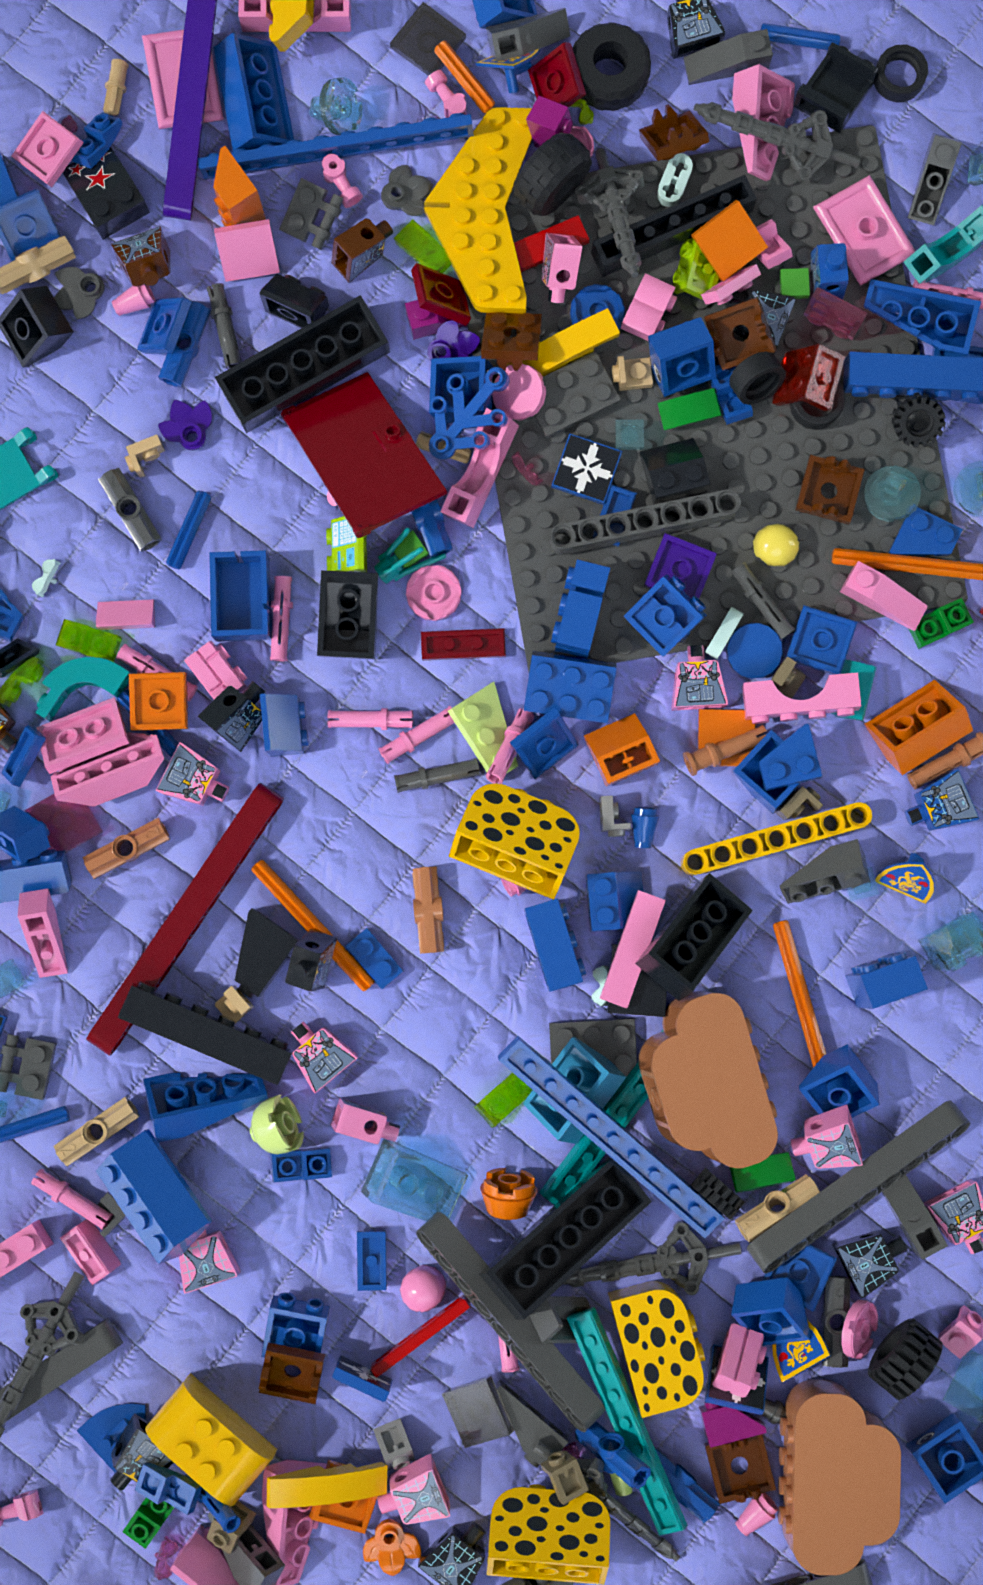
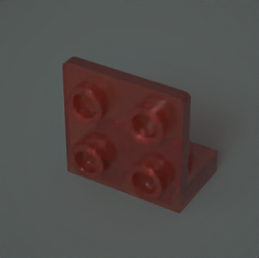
(810, 376)

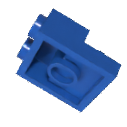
(666, 614)
(296, 1323)

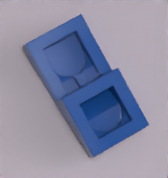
(730, 405)
(166, 1485)

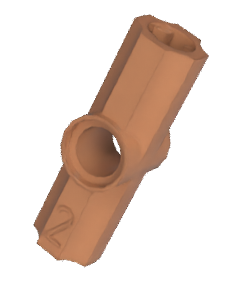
(110, 857)
(428, 910)

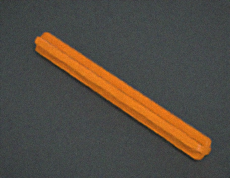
(908, 563)
(310, 921)
(799, 991)

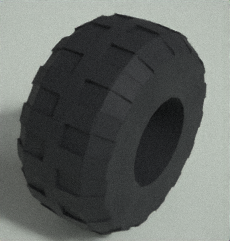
(615, 43)
(552, 174)

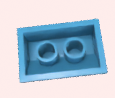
(590, 1073)

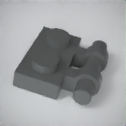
(304, 210)
(34, 1068)

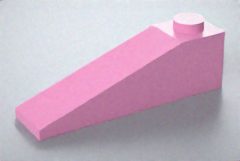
(766, 98)
(288, 1528)
(202, 1562)

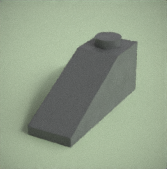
(729, 57)
(530, 1425)
(253, 1559)

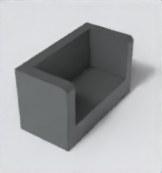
(551, 1318)

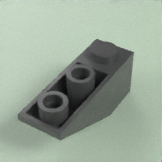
(527, 34)
(934, 178)
(832, 870)
(914, 1218)

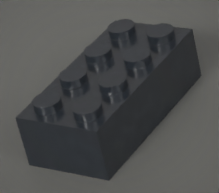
(694, 937)

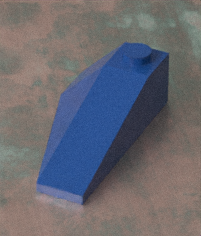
(931, 316)
(192, 1103)

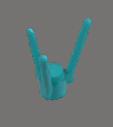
(390, 567)

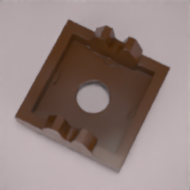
(680, 131)
(721, 326)
(500, 346)
(843, 476)
(278, 1383)
(752, 1482)

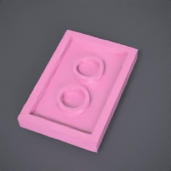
(82, 735)

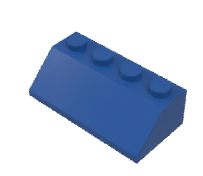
(253, 92)
(154, 1197)

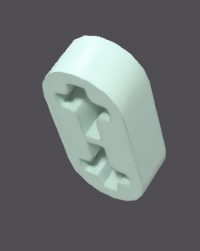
(679, 182)
(724, 632)

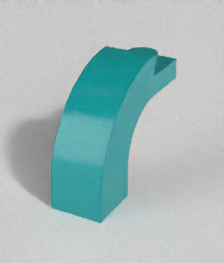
(946, 252)
(78, 674)

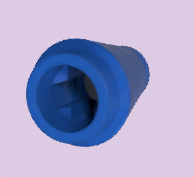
(644, 826)

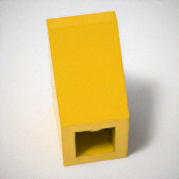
(290, 21)

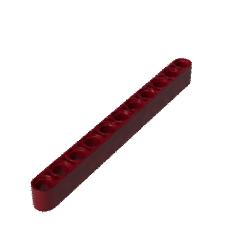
(189, 911)

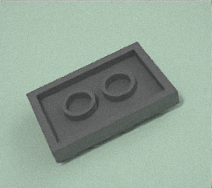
(575, 395)
(608, 1037)

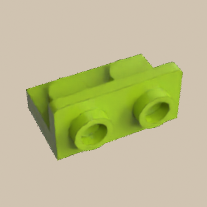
(694, 271)

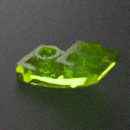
(422, 247)
(88, 641)
(28, 673)
(503, 1099)

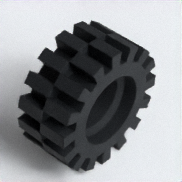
(928, 433)
(717, 1193)

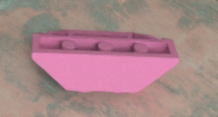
(110, 773)

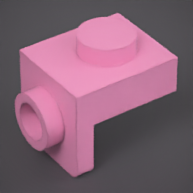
(777, 250)
(963, 1332)

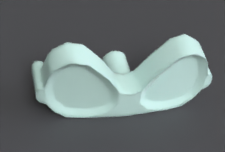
(49, 569)
(600, 975)

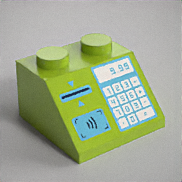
(348, 551)

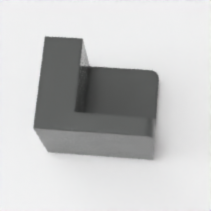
(109, 1204)

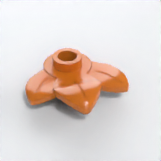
(391, 1550)

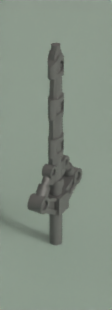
(791, 139)
(614, 202)
(664, 1261)
(42, 1342)
(594, 1468)

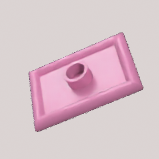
(163, 65)
(867, 228)

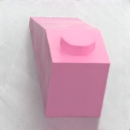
(883, 596)
(42, 932)

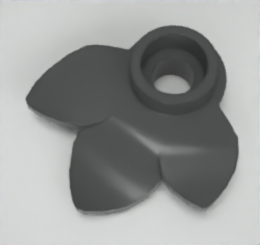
(410, 191)
(75, 293)

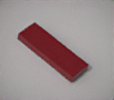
(463, 644)

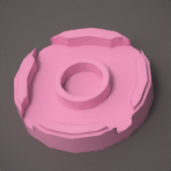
(523, 395)
(433, 592)
(857, 1329)

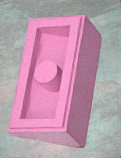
(125, 614)
(90, 1251)

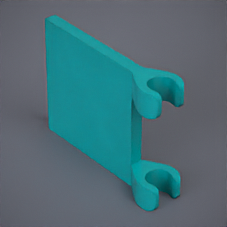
(15, 471)

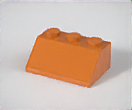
(235, 193)
(919, 726)

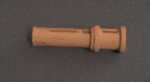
(713, 754)
(960, 755)

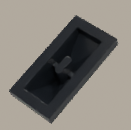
(14, 655)

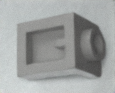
(608, 812)
(394, 1444)

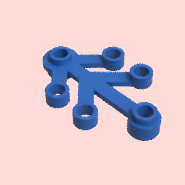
(465, 417)

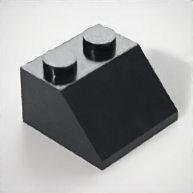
(292, 301)
(34, 325)
(675, 471)

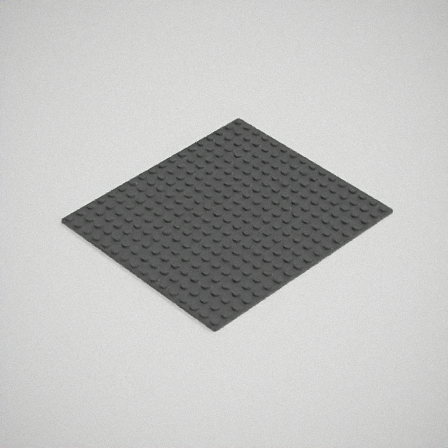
(755, 457)

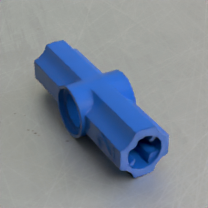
(178, 363)
(430, 522)
(615, 1455)
(687, 1491)

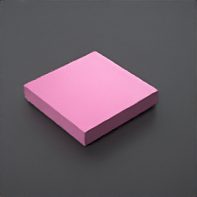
(47, 149)
(247, 250)

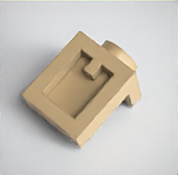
(632, 373)
(143, 450)
(234, 1004)

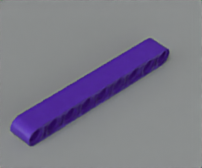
(189, 109)

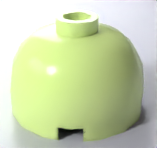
(275, 1126)

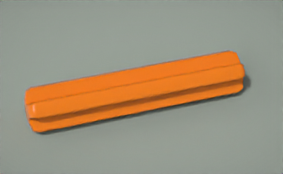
(464, 76)

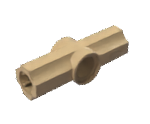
(35, 264)
(82, 1141)
(762, 1217)

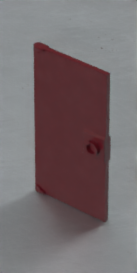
(363, 454)

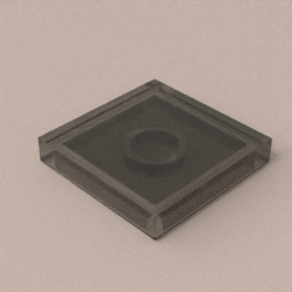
(422, 34)
(478, 1412)

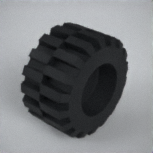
(905, 1359)

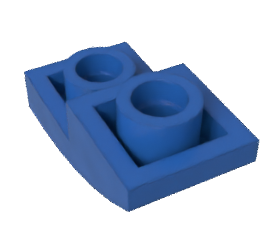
(100, 136)
(301, 1165)

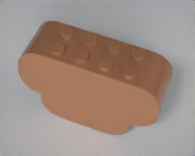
(709, 1082)
(836, 1478)

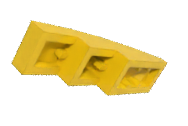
(574, 342)
(326, 1486)

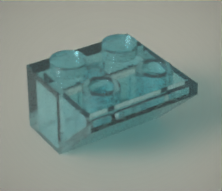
(954, 942)

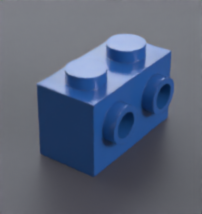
(22, 834)

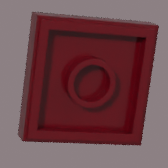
(558, 76)
(440, 294)

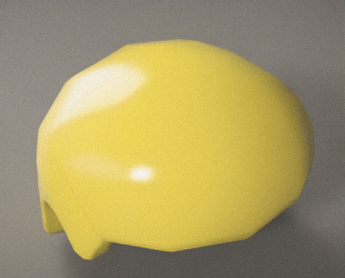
(776, 545)

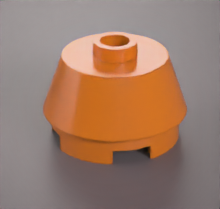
(508, 1194)

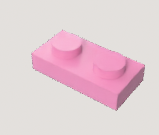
(738, 281)

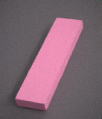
(633, 942)

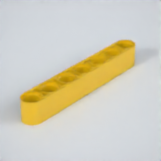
(788, 832)

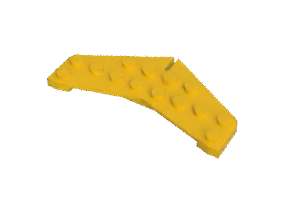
(471, 213)

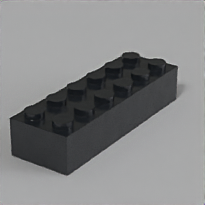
(303, 364)
(565, 1238)

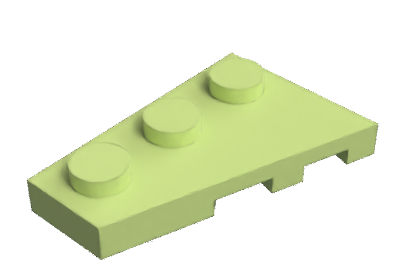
(482, 724)

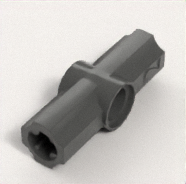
(121, 496)
(835, 1302)

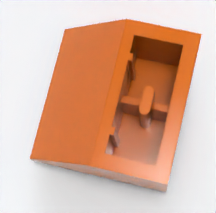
(621, 749)

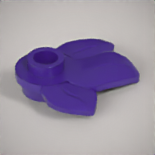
(455, 342)
(186, 421)

